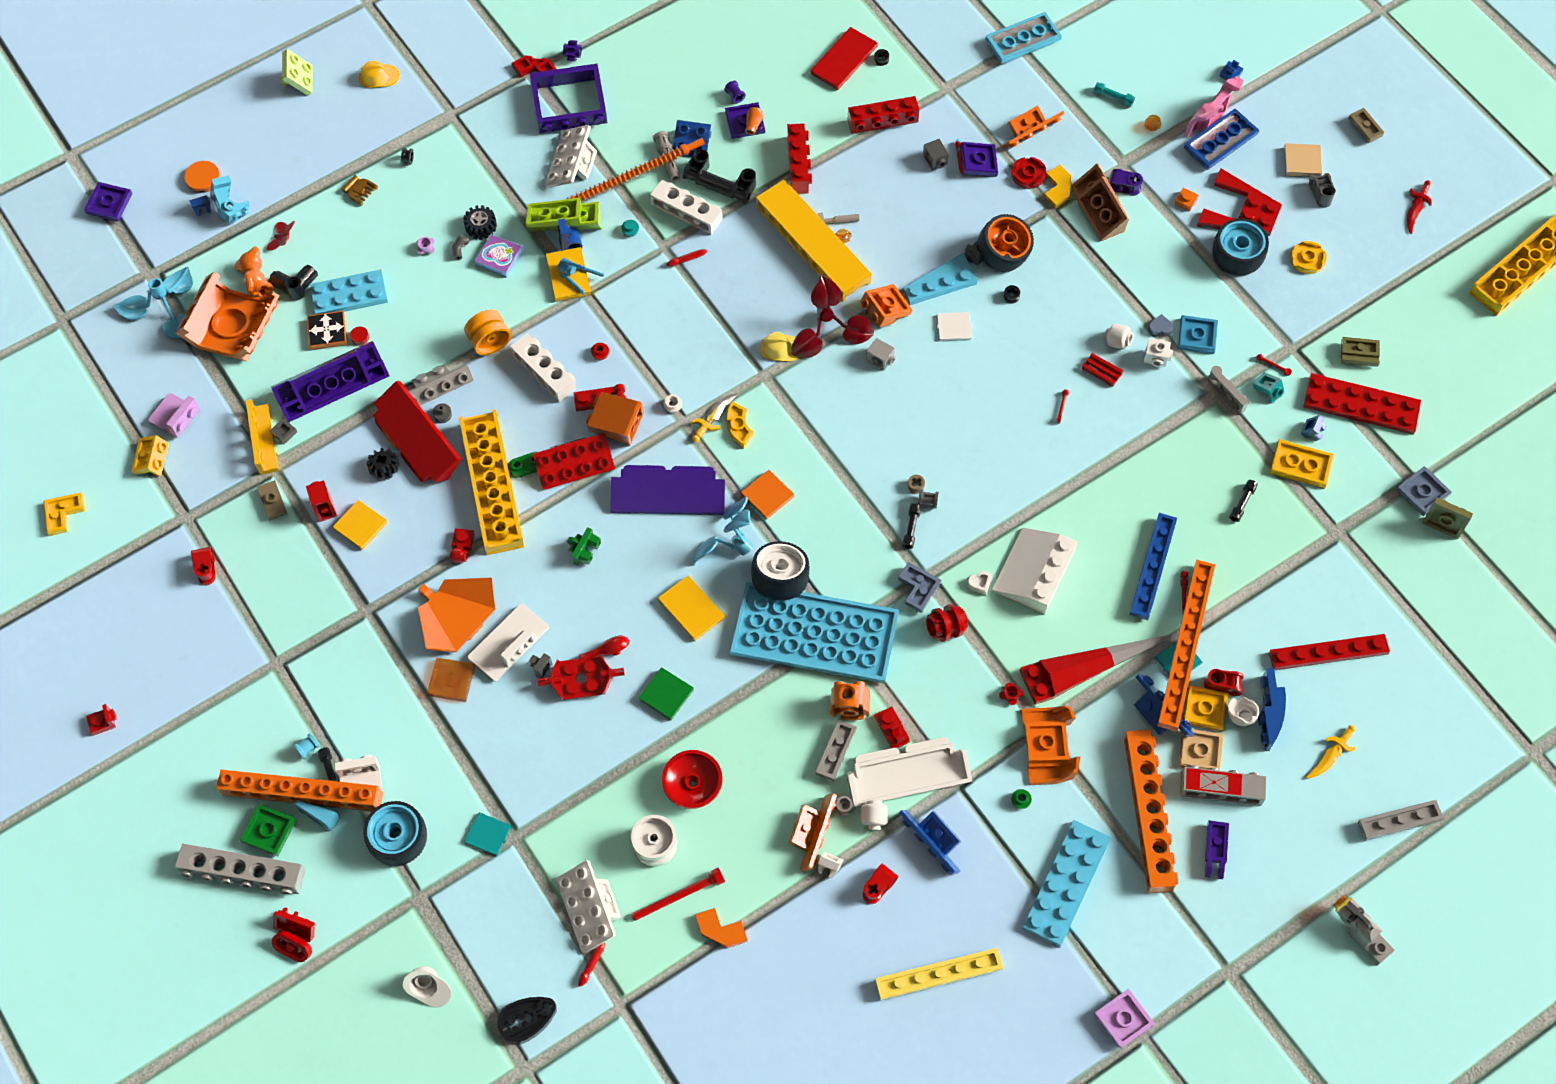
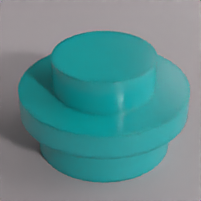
(630, 228)

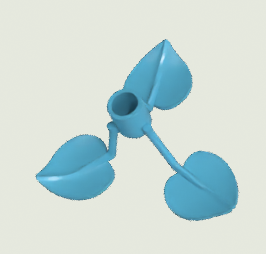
(135, 306)
(739, 540)

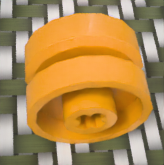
(487, 332)

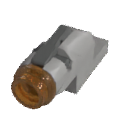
(1363, 929)

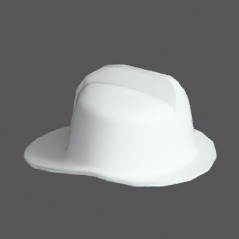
(427, 987)

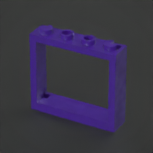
(562, 77)

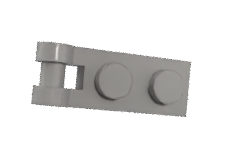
(1227, 390)

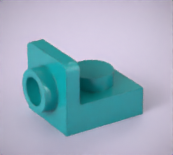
(1269, 385)

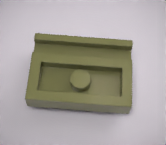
(1360, 351)

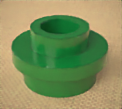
(1021, 804)

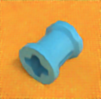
(306, 745)

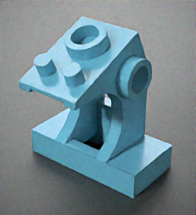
(219, 194)

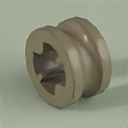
(916, 478)

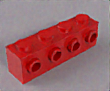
(883, 114)
(798, 159)

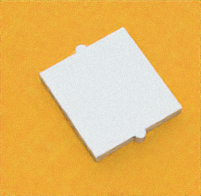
(954, 326)

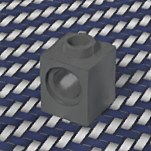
(935, 154)

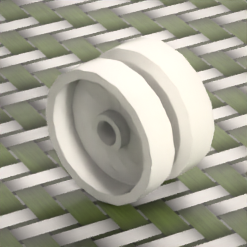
(658, 829)

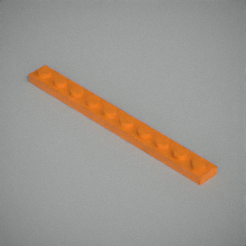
(1186, 646)

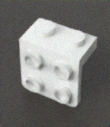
(360, 771)

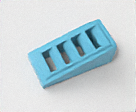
(323, 817)

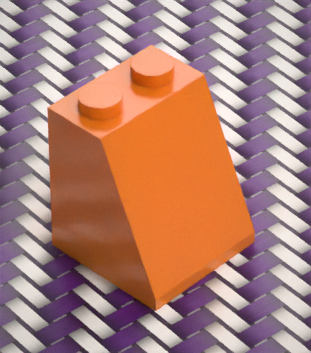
(615, 417)

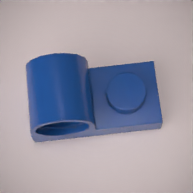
(568, 237)

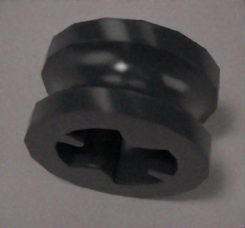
(880, 53)
(407, 155)
(1012, 299)

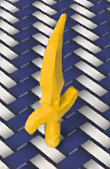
(1332, 753)

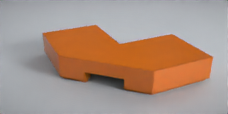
(727, 936)

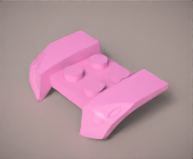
(1214, 110)

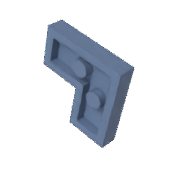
(923, 586)

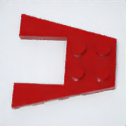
(1257, 206)

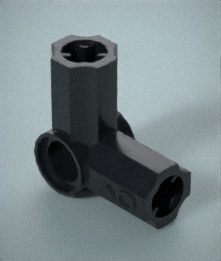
(294, 285)

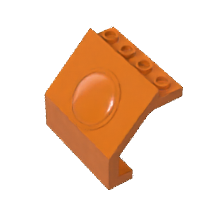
(226, 319)

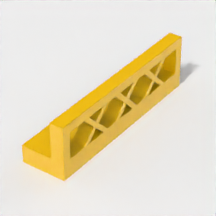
(262, 440)

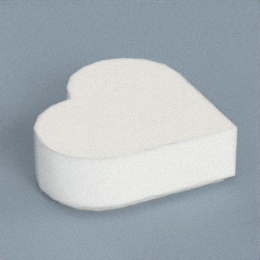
(979, 583)

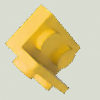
(150, 455)

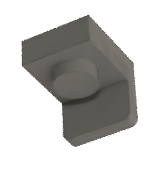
(972, 254)

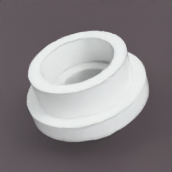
(672, 399)

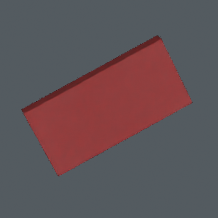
(844, 58)

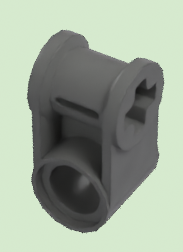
(1322, 189)

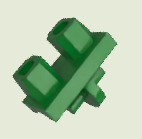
(580, 544)

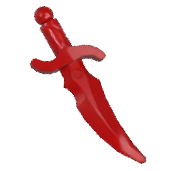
(1417, 204)

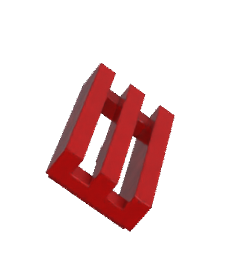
(1104, 368)

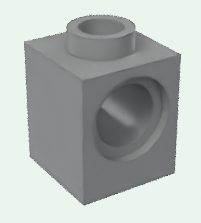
(880, 354)

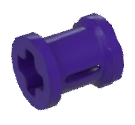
(734, 91)

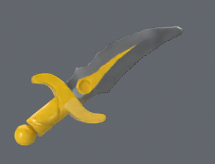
(712, 416)

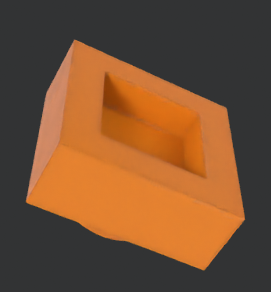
(1186, 199)

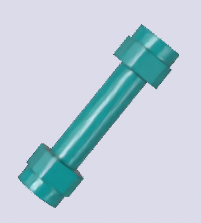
(1128, 99)

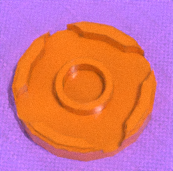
(199, 175)

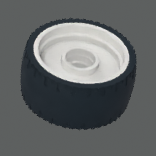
(780, 570)

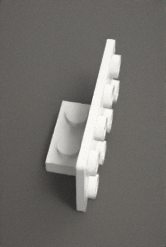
(572, 157)
(508, 642)
(588, 906)

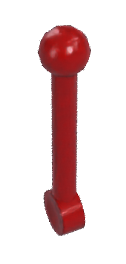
(1287, 371)
(1065, 393)

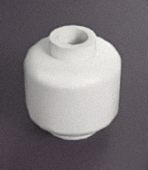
(1119, 336)
(874, 815)

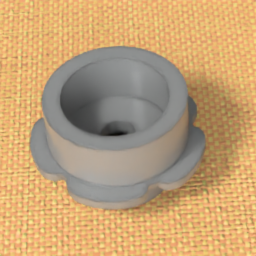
(844, 800)

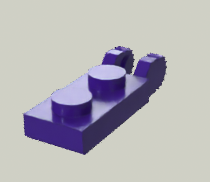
(1216, 847)

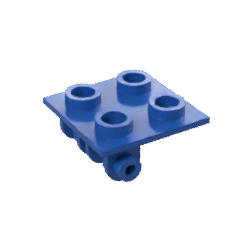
(689, 132)

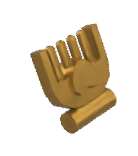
(356, 188)

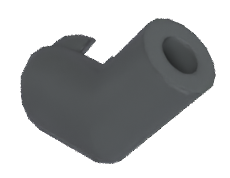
(457, 245)

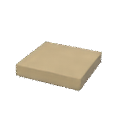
(1302, 160)
(1201, 750)

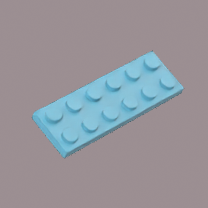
(1066, 883)

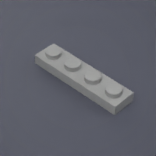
(1400, 820)

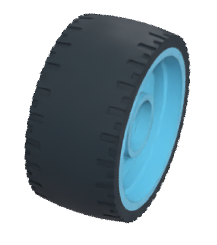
(1240, 246)
(386, 821)

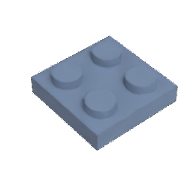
(1422, 490)

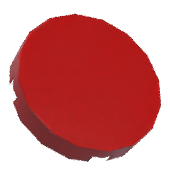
(1028, 172)

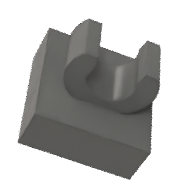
(283, 431)
(540, 665)

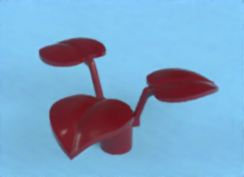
(824, 295)

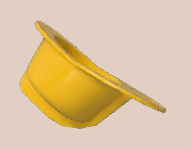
(378, 75)

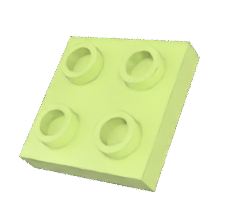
(296, 72)

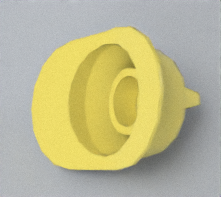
(777, 347)

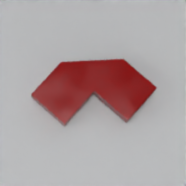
(529, 64)

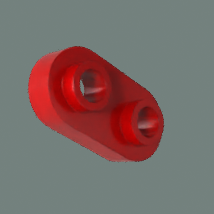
(291, 946)

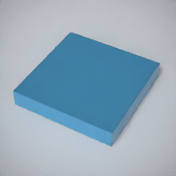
(1197, 334)

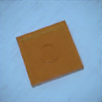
(451, 679)

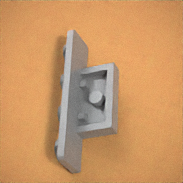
(439, 382)

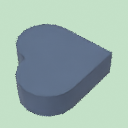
(1161, 325)

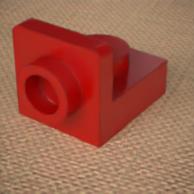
(101, 720)

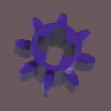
(572, 50)

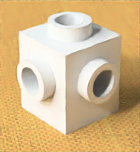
(1158, 352)

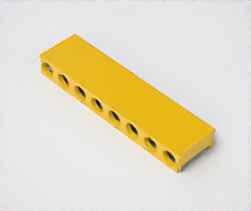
(812, 238)
(1518, 269)
(491, 483)

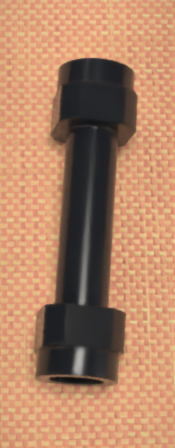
(1249, 490)
(909, 539)
(325, 756)

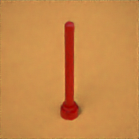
(713, 878)

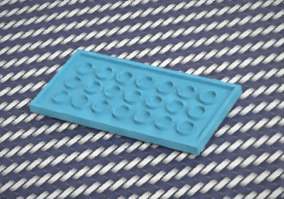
(816, 634)

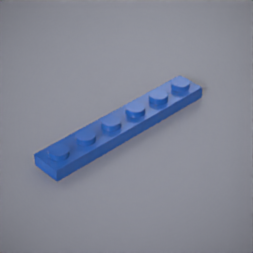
(1153, 566)

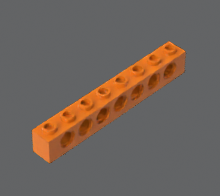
(291, 789)
(1155, 881)

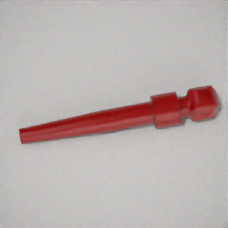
(1184, 583)

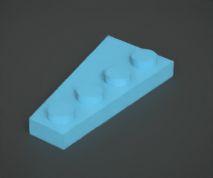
(947, 278)

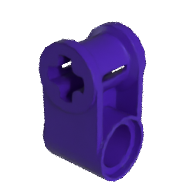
(1123, 181)

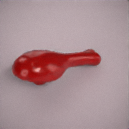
(610, 646)

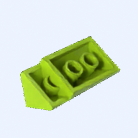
(545, 215)

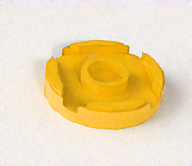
(1308, 257)

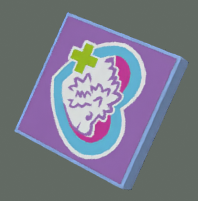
(498, 255)

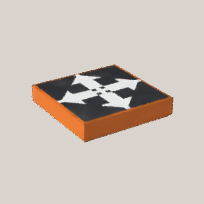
(327, 330)

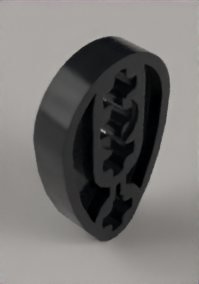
(518, 1009)

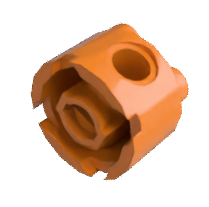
(850, 700)

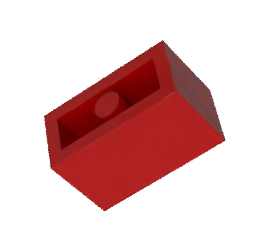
(321, 500)

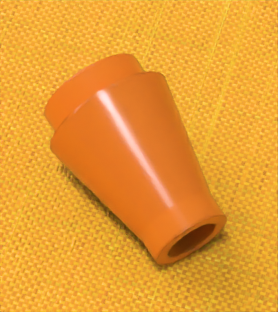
(753, 119)

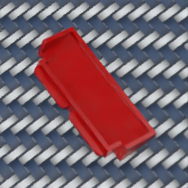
(414, 435)

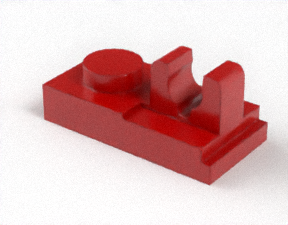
(892, 728)
(294, 924)

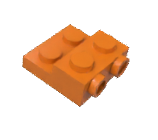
(885, 305)

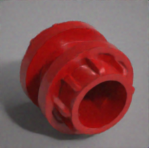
(947, 622)

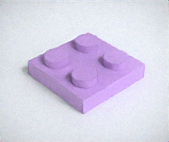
(1124, 1019)

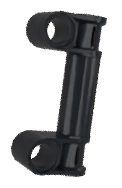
(697, 171)

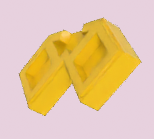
(1062, 182)

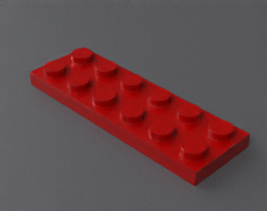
(1362, 403)

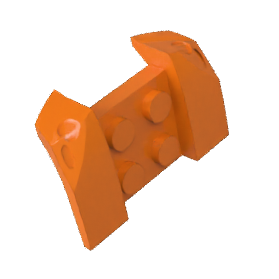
(1048, 745)

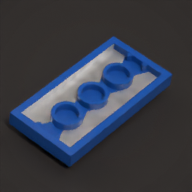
(1221, 139)

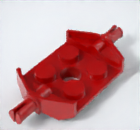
(565, 673)

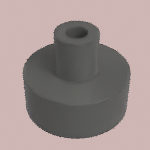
(442, 413)

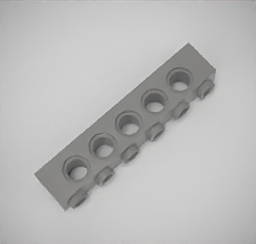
(191, 855)

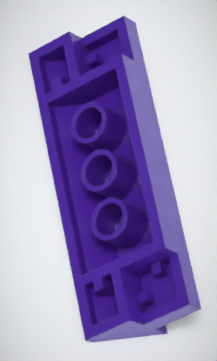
(330, 381)

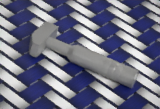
(840, 219)

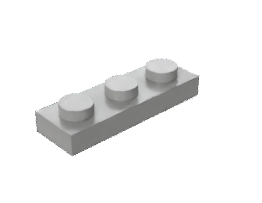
(836, 750)

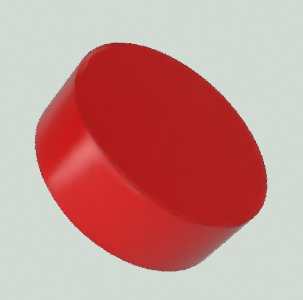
(359, 335)

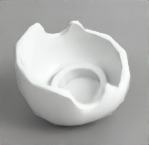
(1243, 711)

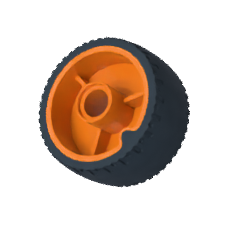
(1005, 242)

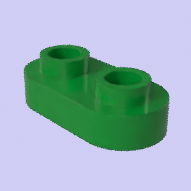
(526, 467)

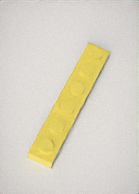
(938, 974)

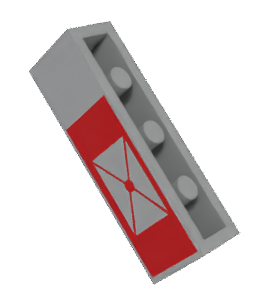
(1223, 785)

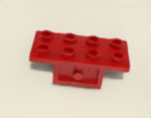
(573, 461)

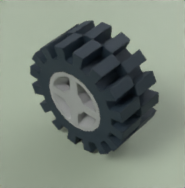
(475, 217)

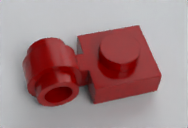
(461, 542)

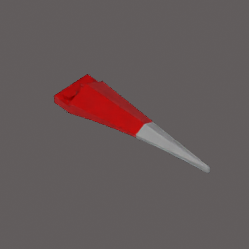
(1062, 673)

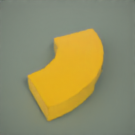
(736, 424)

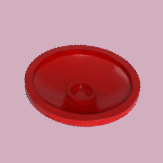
(689, 767)

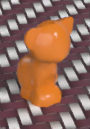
(250, 266)

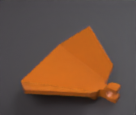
(455, 612)

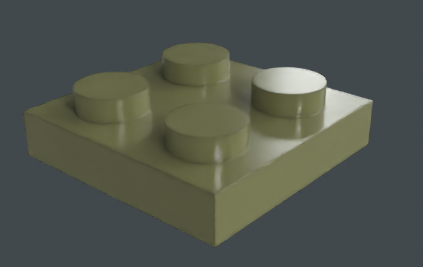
(1447, 518)

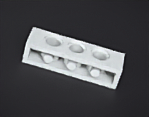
(686, 207)
(545, 376)

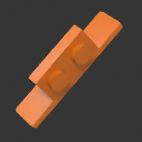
(1029, 122)
(810, 829)

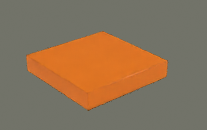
(767, 494)

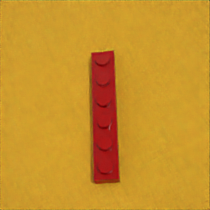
(1329, 652)

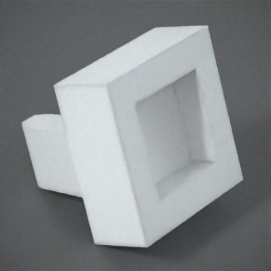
(831, 862)

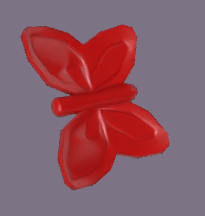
(282, 236)

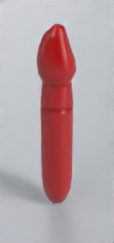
(687, 257)
(584, 976)

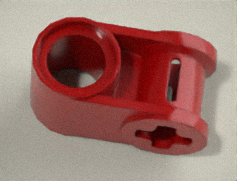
(203, 565)
(1227, 681)
(881, 882)

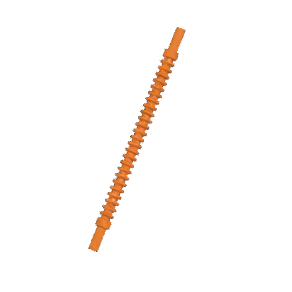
(684, 149)

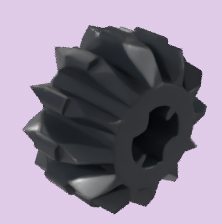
(376, 464)

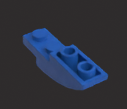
(1274, 709)

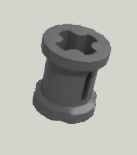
(928, 498)

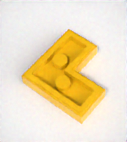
(57, 510)

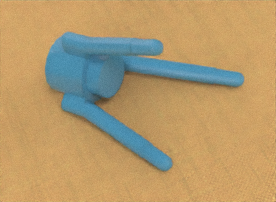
(568, 267)

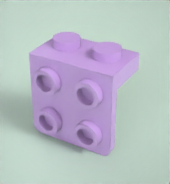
(174, 414)

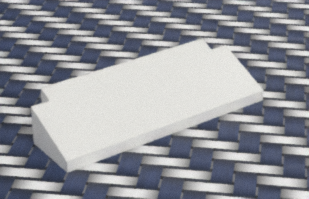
(919, 769)

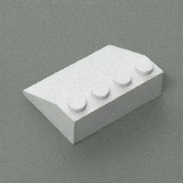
(1035, 568)

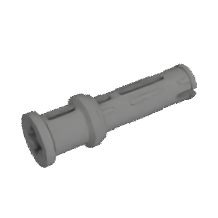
(664, 146)

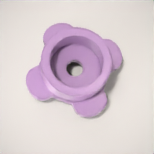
(425, 241)

